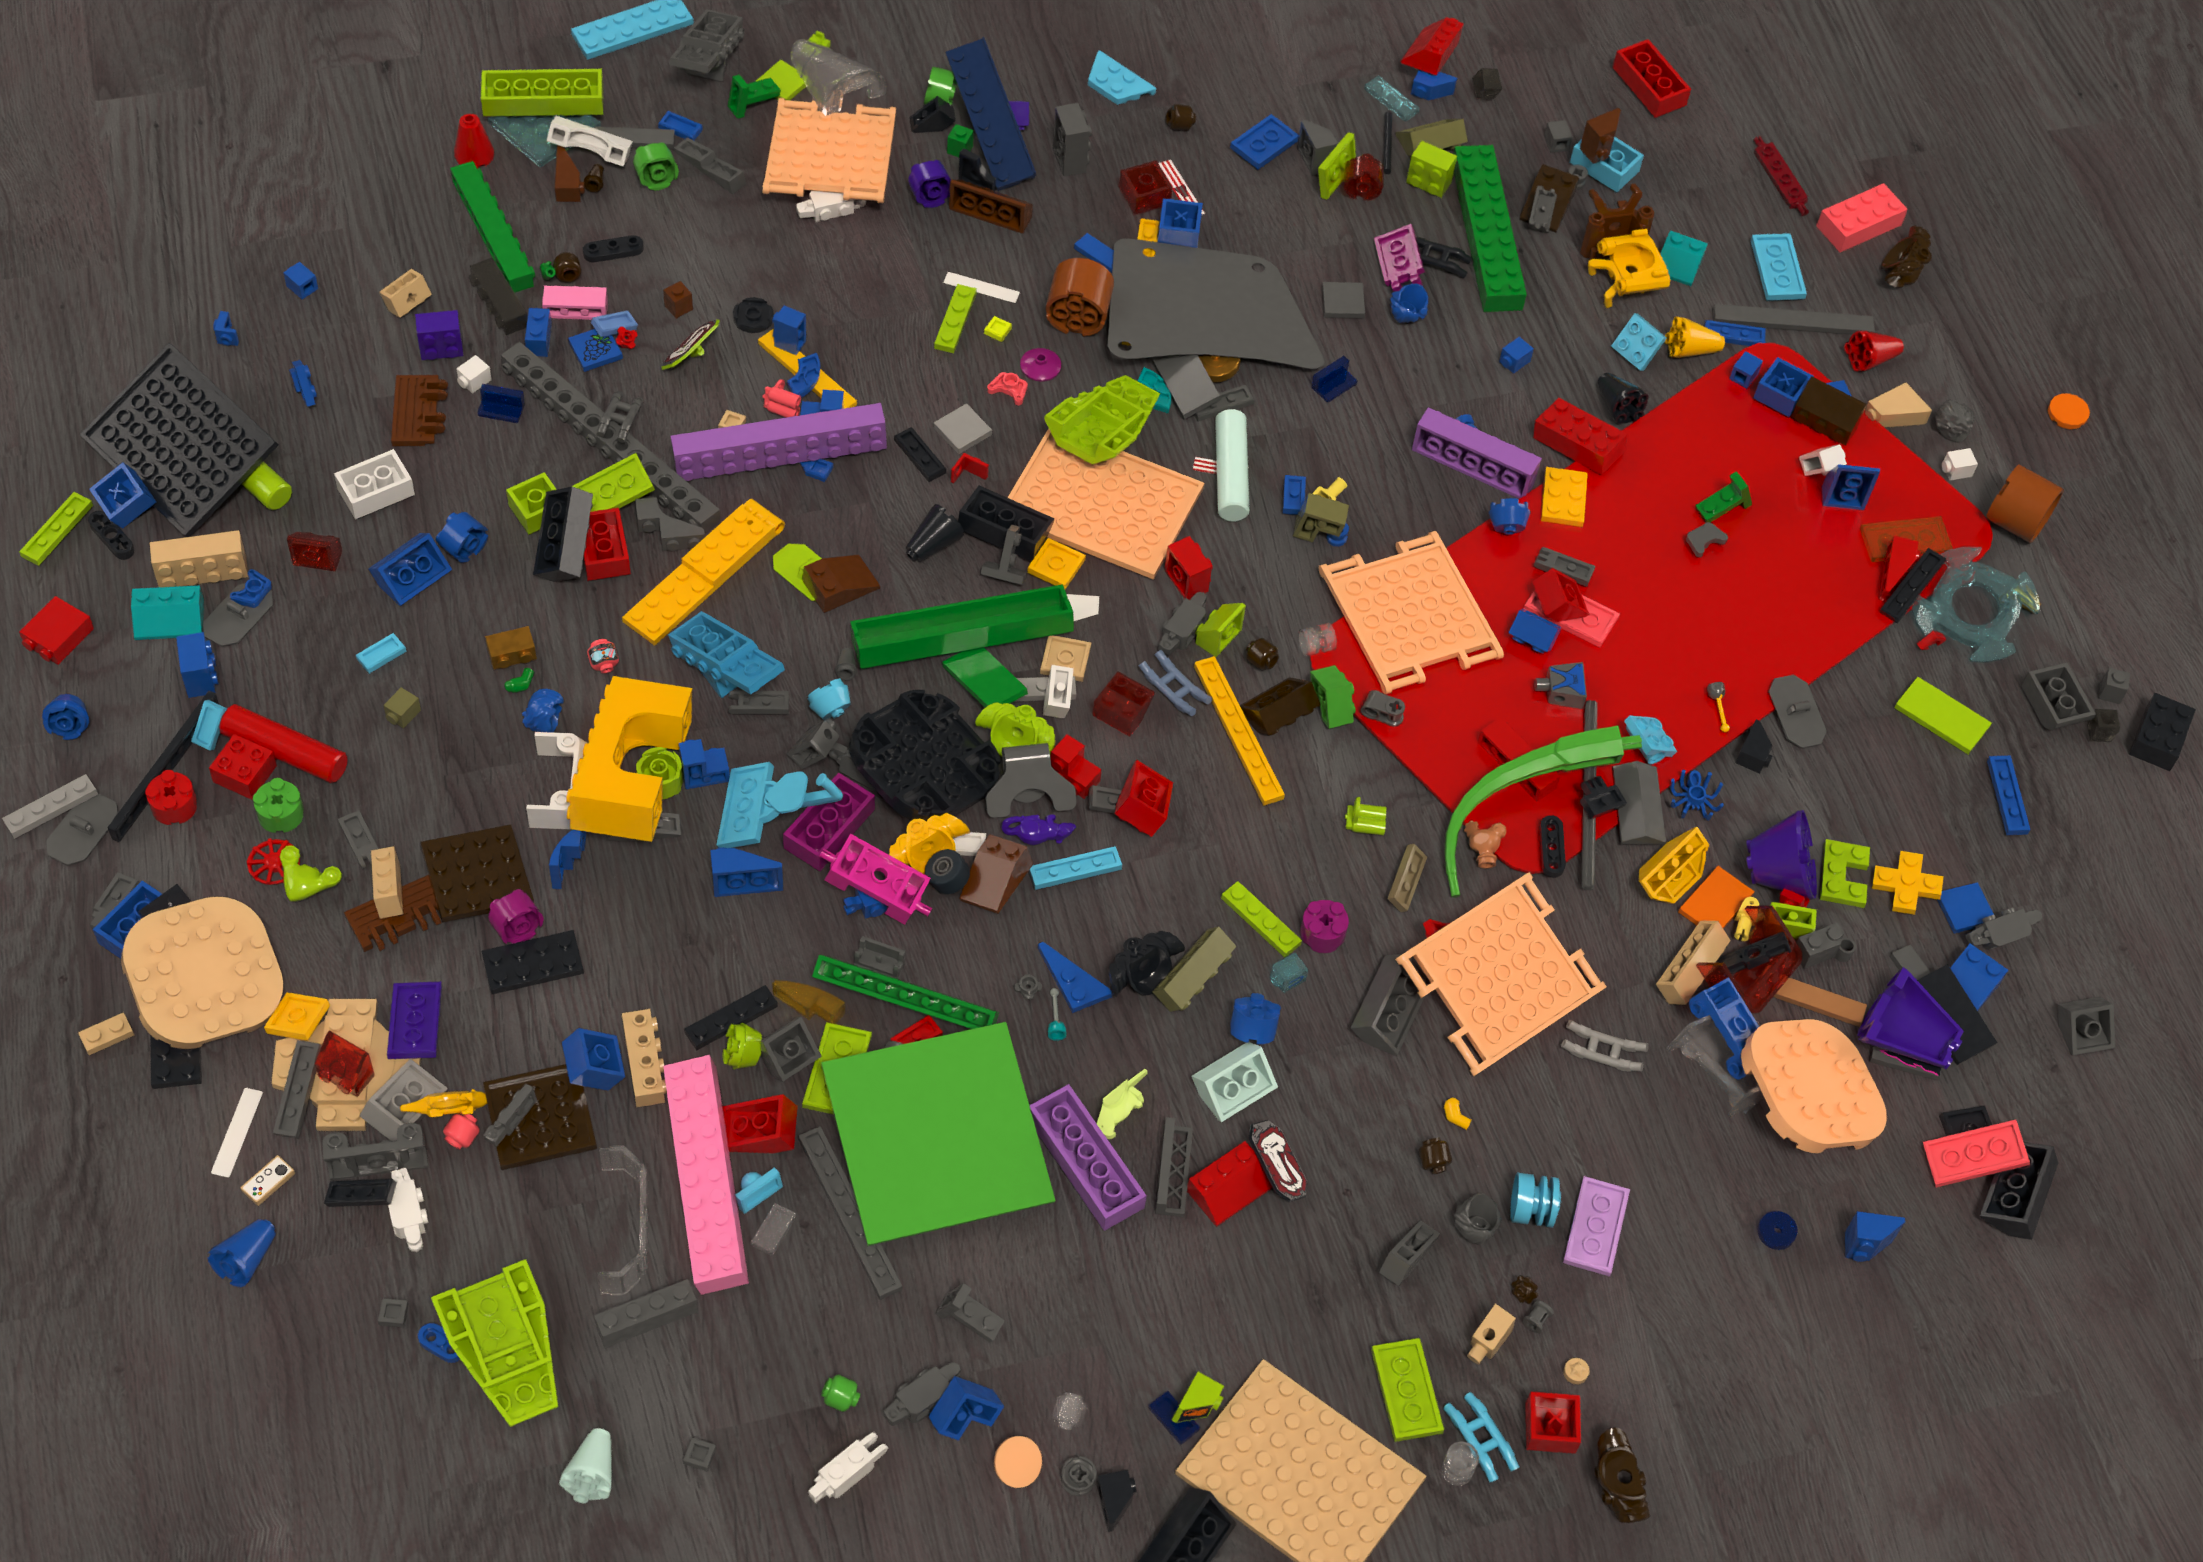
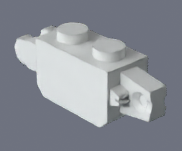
(827, 205)
(405, 1210)
(846, 1469)

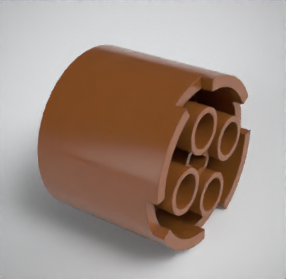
(1079, 296)
(2024, 503)

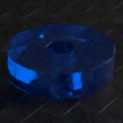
(1773, 1239)

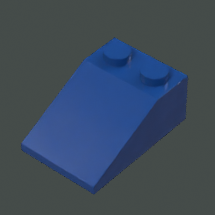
(1849, 486)
(744, 873)
(1978, 974)

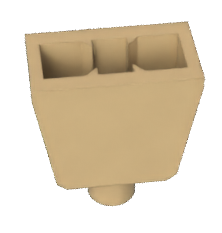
(1496, 1328)

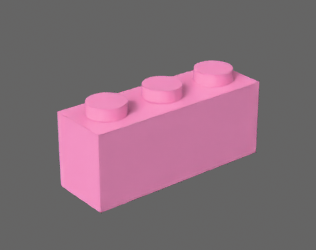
(575, 302)

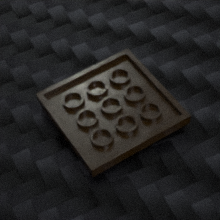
(473, 871)
(554, 1125)

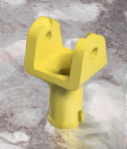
(1333, 490)
(1744, 921)

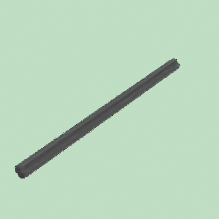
(1589, 826)

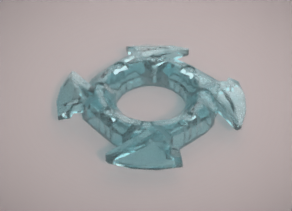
(2008, 592)

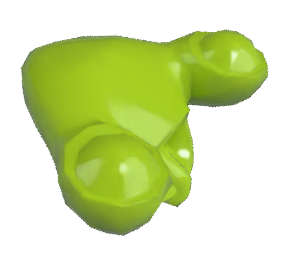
(303, 880)

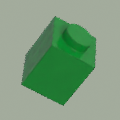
(959, 138)

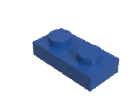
(1293, 494)

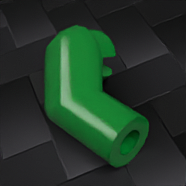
(547, 270)
(520, 683)

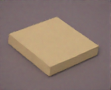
(1066, 653)

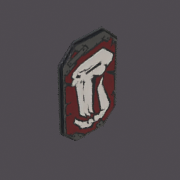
(1278, 1161)

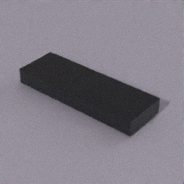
(920, 454)
(360, 1192)

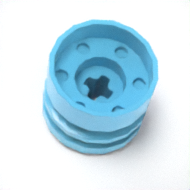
(1537, 1200)

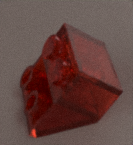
(1123, 703)

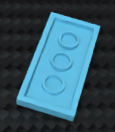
(1778, 267)

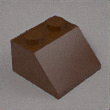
(1599, 136)

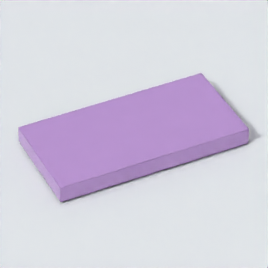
(1596, 1226)

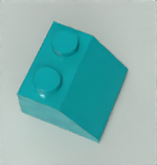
(1682, 257)

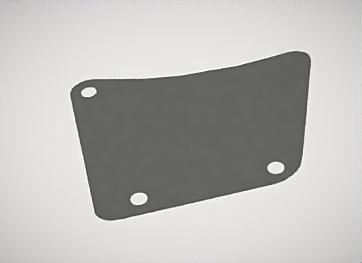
(1204, 304)

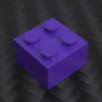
(439, 335)

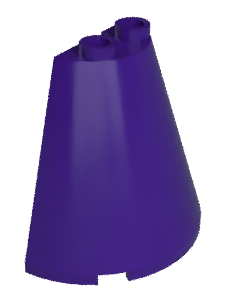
(1911, 1023)

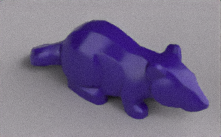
(1036, 831)

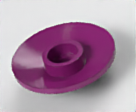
(1040, 364)

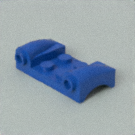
(1729, 1016)

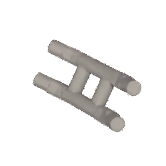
(1595, 1037)

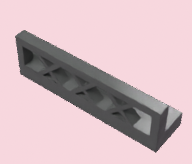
(1166, 1164)

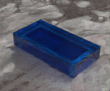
(1164, 1410)

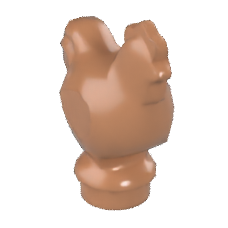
(1485, 842)

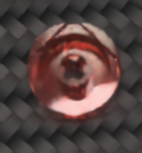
(1363, 177)

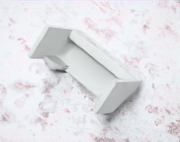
(555, 745)

